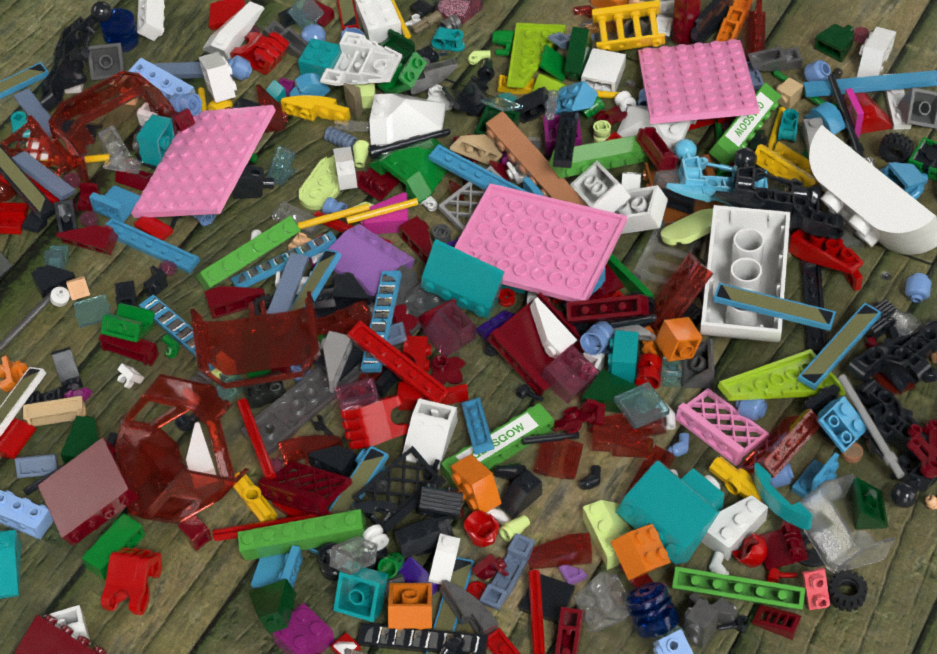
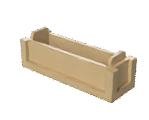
(54, 411)

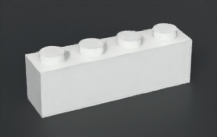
(150, 18)

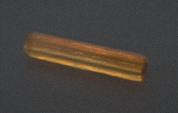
(610, 27)

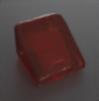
(453, 187)

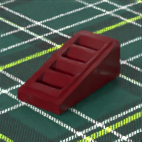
(782, 630)

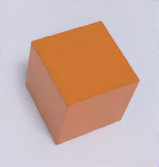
(678, 339)

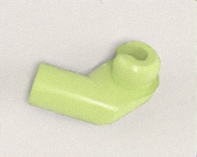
(476, 56)

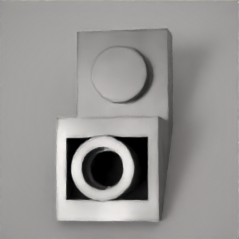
(727, 611)

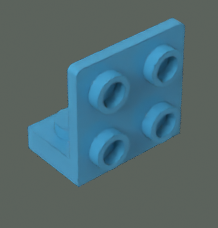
(115, 204)
(815, 476)
(277, 568)

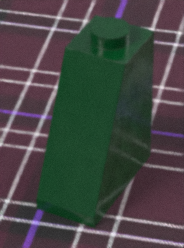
(578, 53)
(605, 388)
(81, 436)
(274, 604)

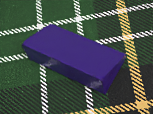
(495, 322)
(415, 573)

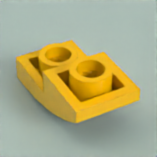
(502, 86)

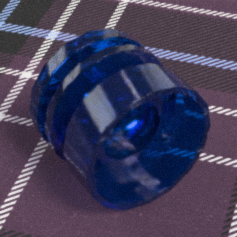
(121, 29)
(652, 609)

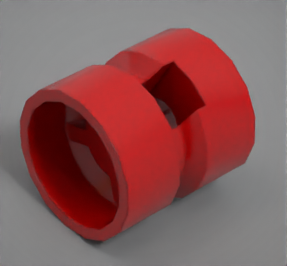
(649, 370)

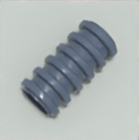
(339, 137)

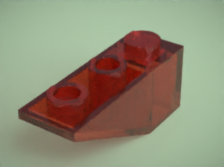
(345, 319)

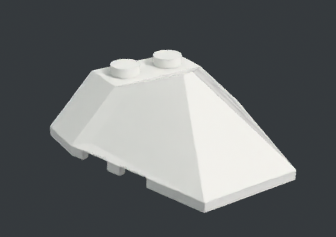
(362, 62)
(402, 117)
(639, 118)

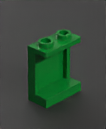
(405, 75)
(129, 323)

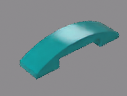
(794, 514)

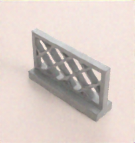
(450, 214)

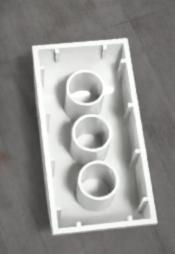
(870, 199)
(748, 253)

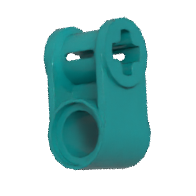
(447, 39)
(18, 119)
(788, 126)

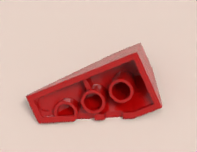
(874, 116)
(824, 252)

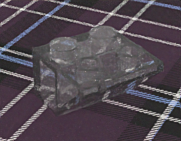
(602, 602)

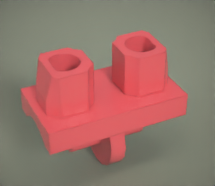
(816, 589)

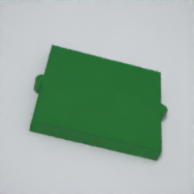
(553, 62)

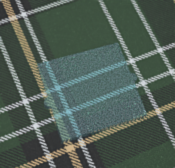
(305, 12)
(502, 104)
(91, 310)

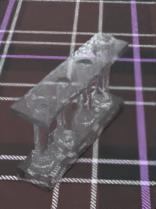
(654, 246)

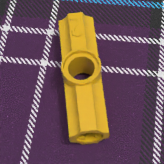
(736, 480)
(259, 505)

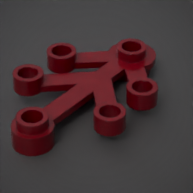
(929, 463)

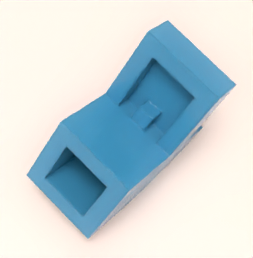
(309, 85)
(830, 117)

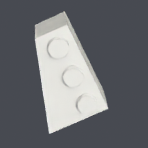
(875, 51)
(735, 525)

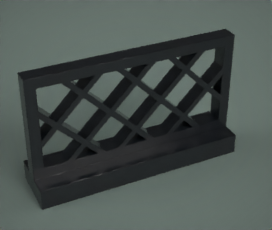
(409, 504)

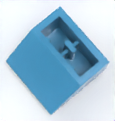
(576, 97)
(841, 423)

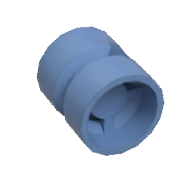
(189, 100)
(597, 338)

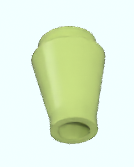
(360, 152)
(510, 528)

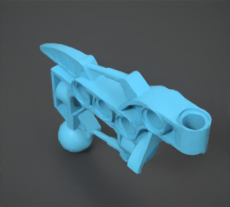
(693, 182)

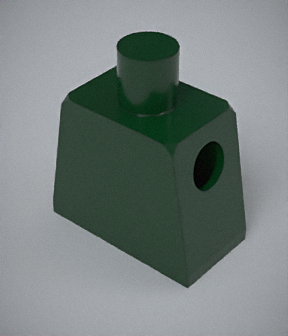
(835, 41)

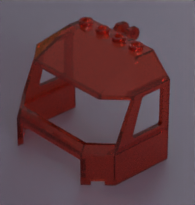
(90, 105)
(258, 343)
(173, 500)

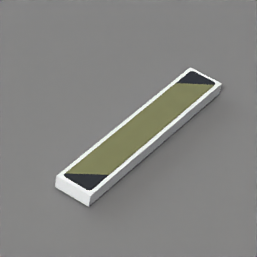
(19, 396)

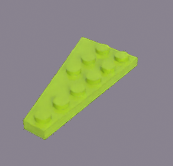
(526, 51)
(776, 380)

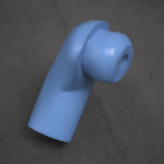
(681, 447)

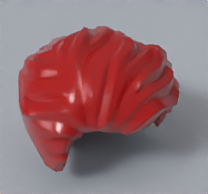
(481, 528)
(752, 552)

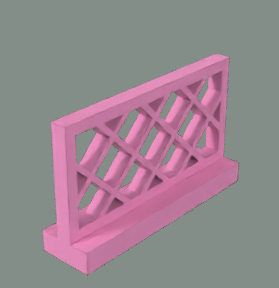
(712, 433)

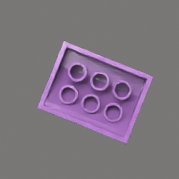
(368, 256)

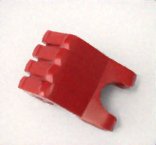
(262, 51)
(372, 423)
(129, 577)

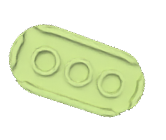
(320, 185)
(688, 228)

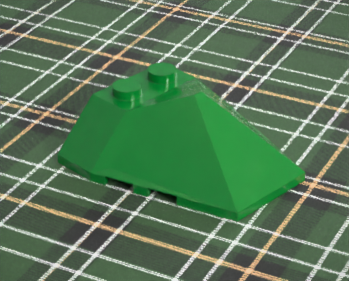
(413, 168)

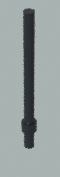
(857, 147)

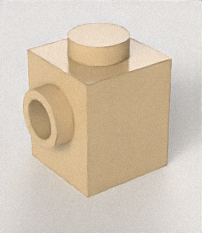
(790, 92)

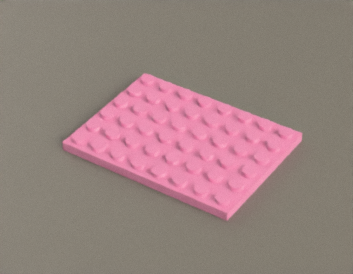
(697, 82)
(204, 163)
(542, 241)

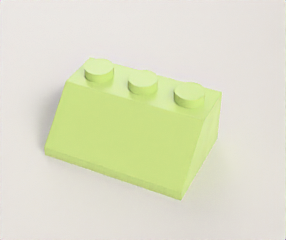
(604, 527)

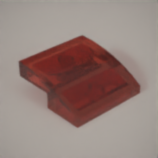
(558, 459)

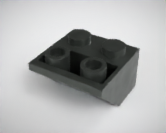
(264, 393)

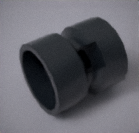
(324, 560)

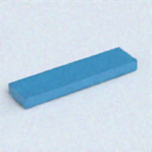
(477, 426)

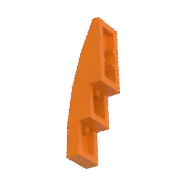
(734, 20)

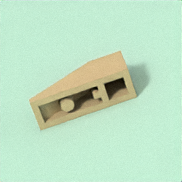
(477, 147)

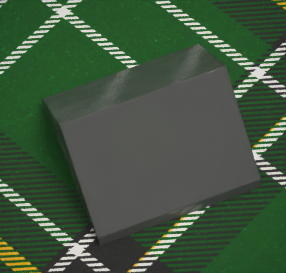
(106, 60)
(919, 108)
(700, 369)

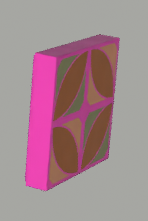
(854, 110)

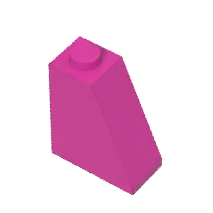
(388, 222)

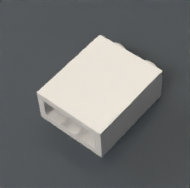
(604, 70)

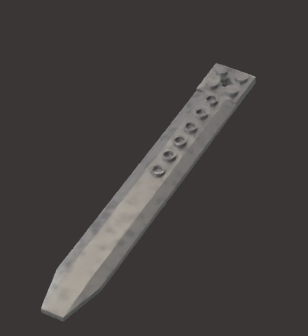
(313, 392)

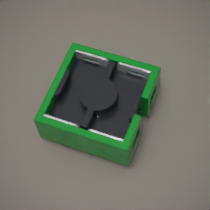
(925, 158)

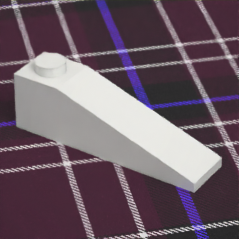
(233, 31)

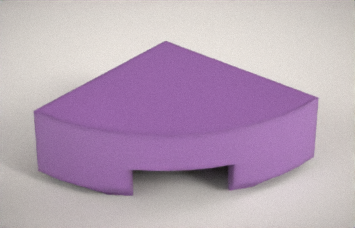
(571, 574)

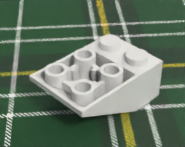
(430, 431)

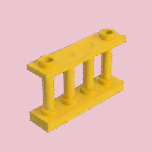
(628, 11)
(786, 164)

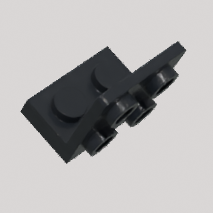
(469, 99)

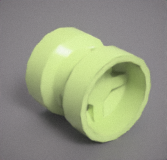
(601, 131)

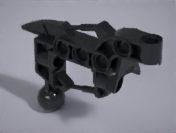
(66, 69)
(801, 202)
(900, 363)
(893, 426)

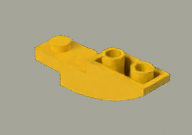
(314, 106)

